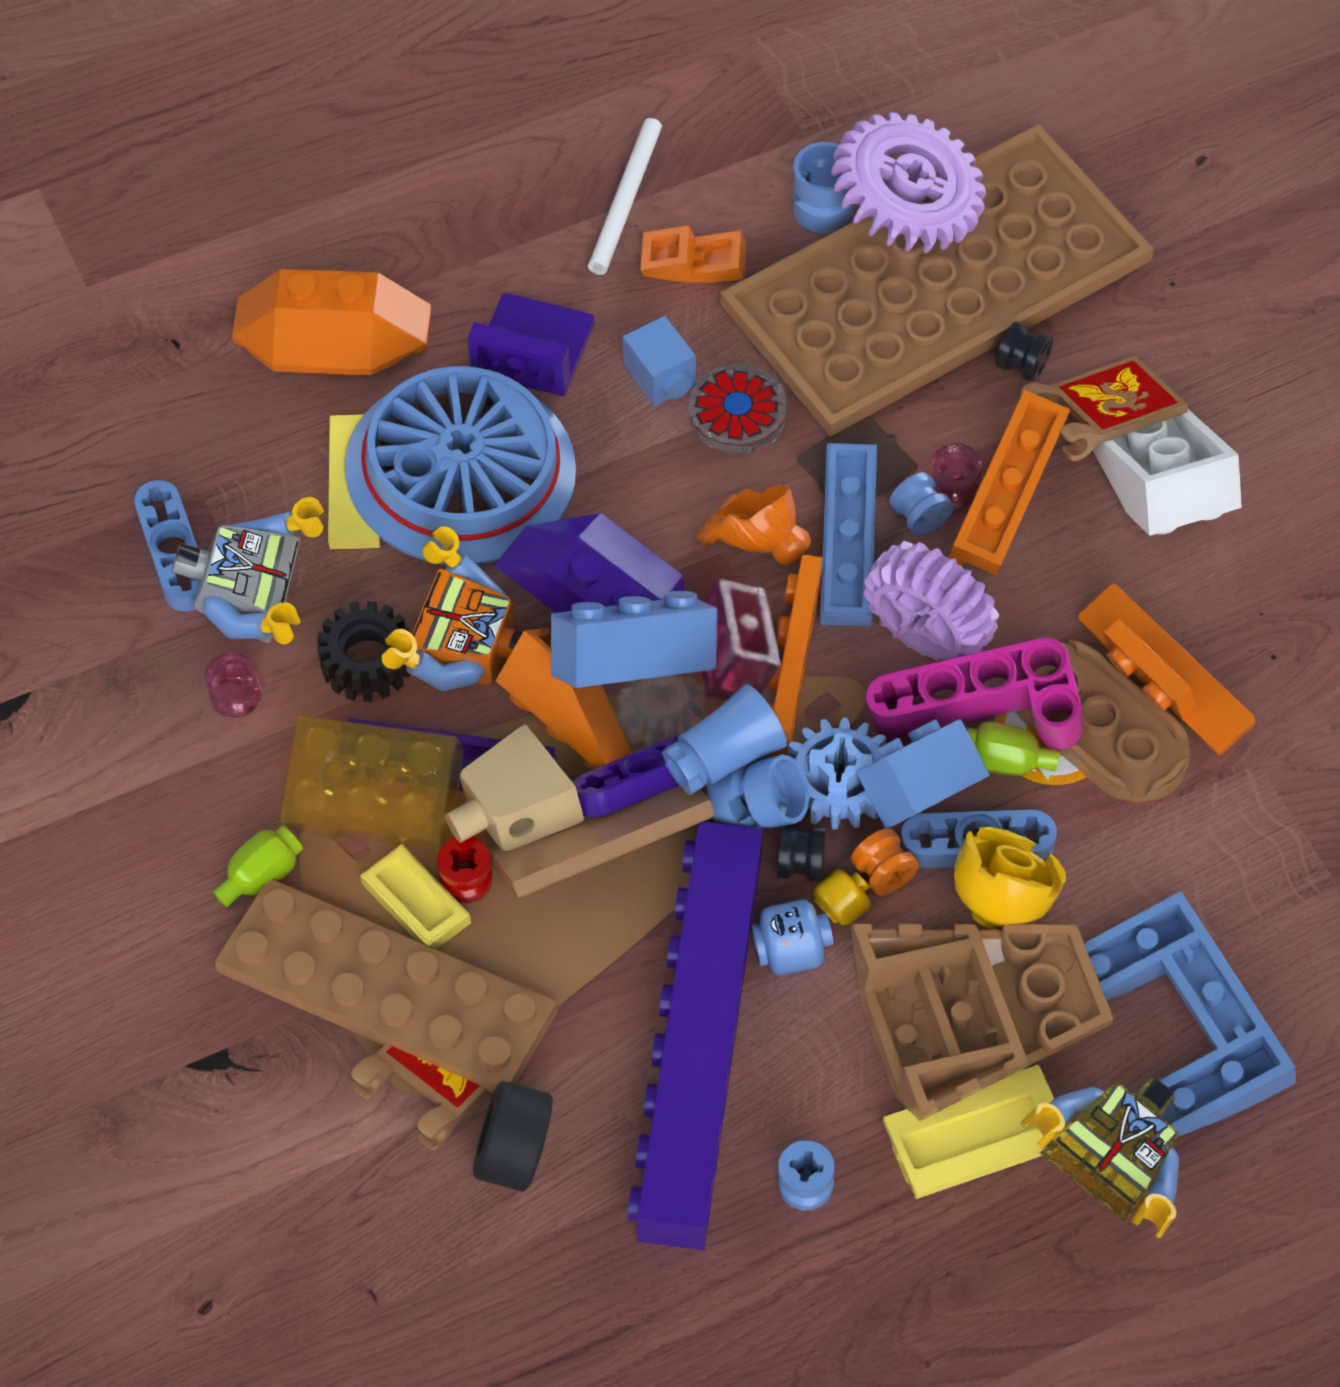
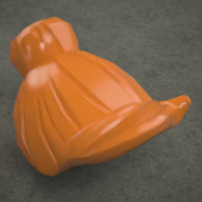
(758, 525)

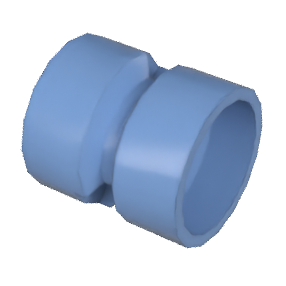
(814, 199)
(761, 794)

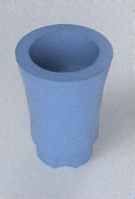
(725, 741)

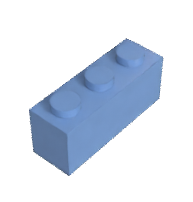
(633, 639)

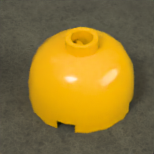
(1004, 879)

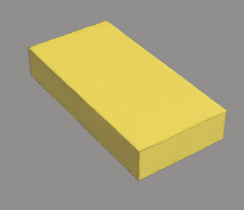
(415, 898)

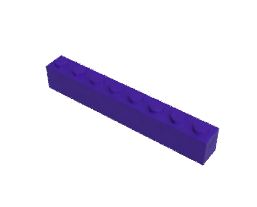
(699, 1037)

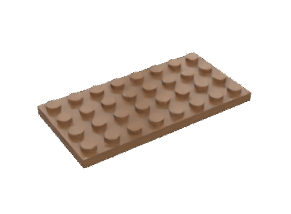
(872, 323)

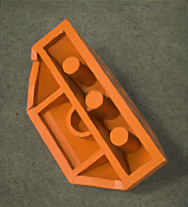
(330, 322)

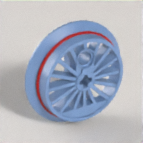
(456, 458)

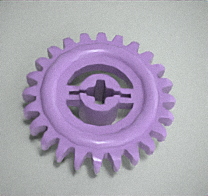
(909, 179)

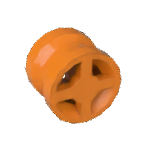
(884, 862)

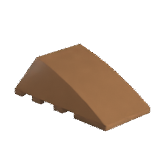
(972, 1004)

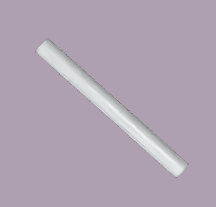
(624, 196)

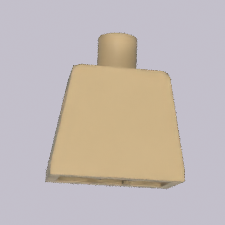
(515, 794)

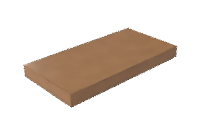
(597, 840)

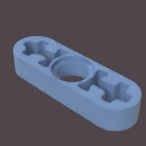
(156, 532)
(939, 825)

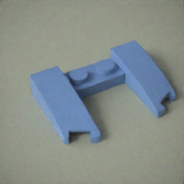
(1246, 1055)

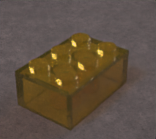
(371, 783)

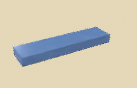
(848, 533)

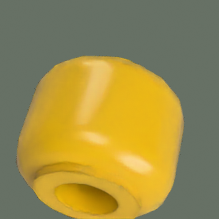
(842, 896)

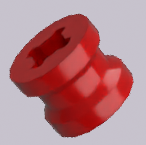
(465, 883)

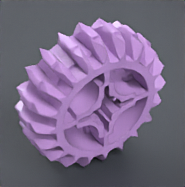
(930, 602)

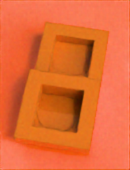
(682, 257)

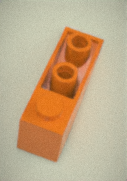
(571, 714)

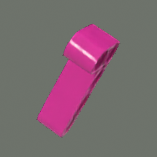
(974, 700)

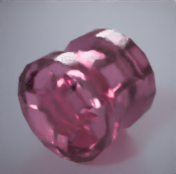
(956, 461)
(233, 698)

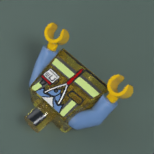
(1115, 1148)

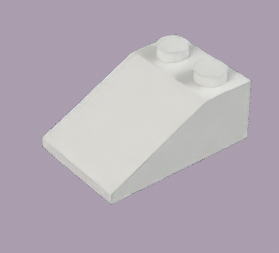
(1172, 473)

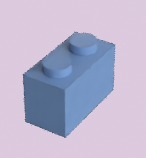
(921, 773)

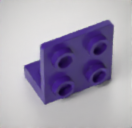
(531, 343)

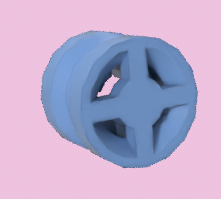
(921, 504)
(806, 1189)

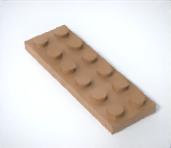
(386, 986)

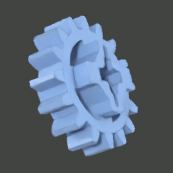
(820, 761)

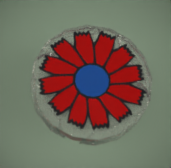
(737, 408)

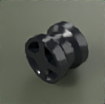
(1024, 351)
(801, 853)

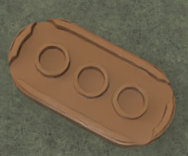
(1126, 740)

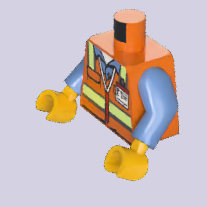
(462, 626)

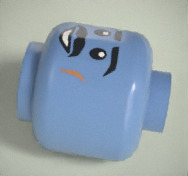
(791, 937)

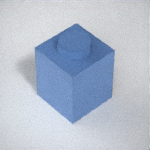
(659, 361)

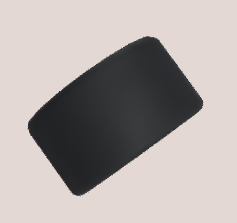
(513, 1136)

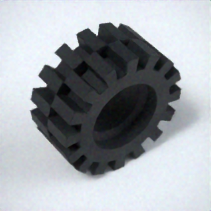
(349, 630)

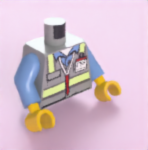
(249, 573)

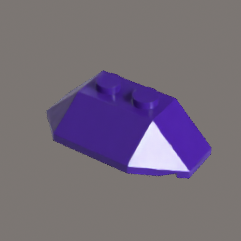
(586, 562)

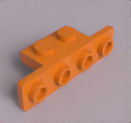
(1166, 670)

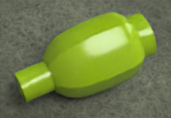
(1011, 749)
(257, 861)

